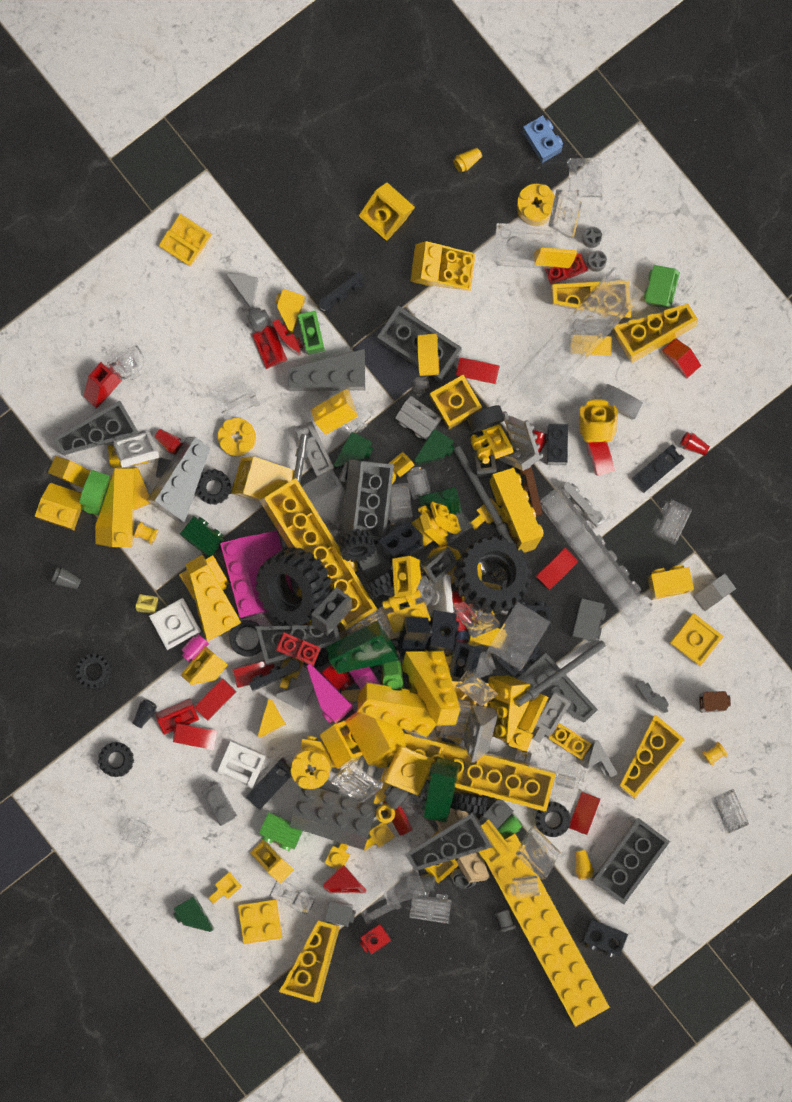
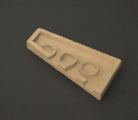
(473, 864)

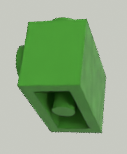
(661, 286)

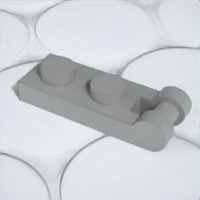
(316, 452)

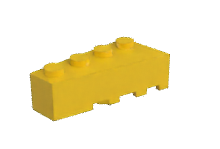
(212, 603)
(653, 753)

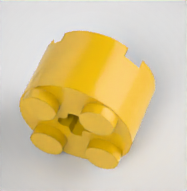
(528, 212)
(598, 421)
(305, 777)

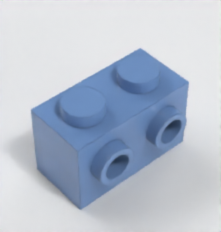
(542, 138)

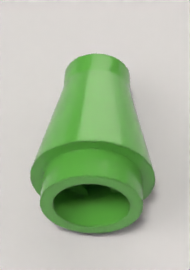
(510, 826)

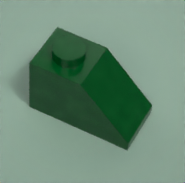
(435, 448)
(355, 449)
(193, 915)

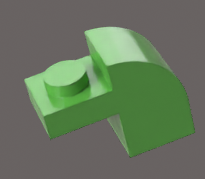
(94, 492)

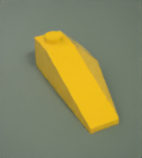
(116, 516)

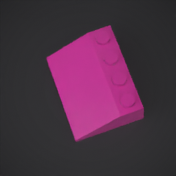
(242, 561)
(330, 700)

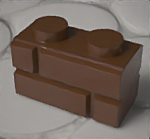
(714, 701)

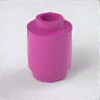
(193, 647)

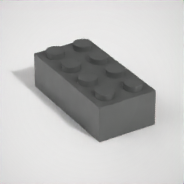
(401, 337)
(367, 497)
(333, 817)
(630, 860)

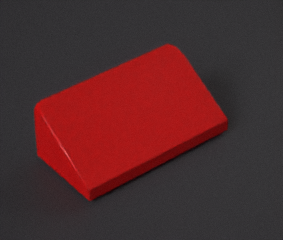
(269, 347)
(180, 713)
(584, 813)
(401, 822)

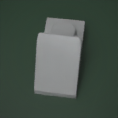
(598, 755)

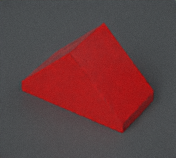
(682, 357)
(344, 882)

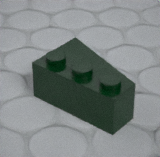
(362, 649)
(440, 789)

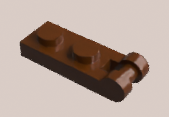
(531, 490)

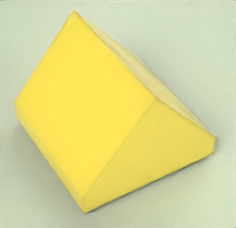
(146, 604)

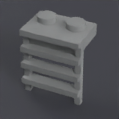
(523, 443)

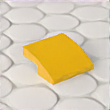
(185, 239)

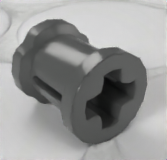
(504, 920)

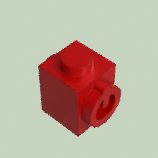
(374, 939)

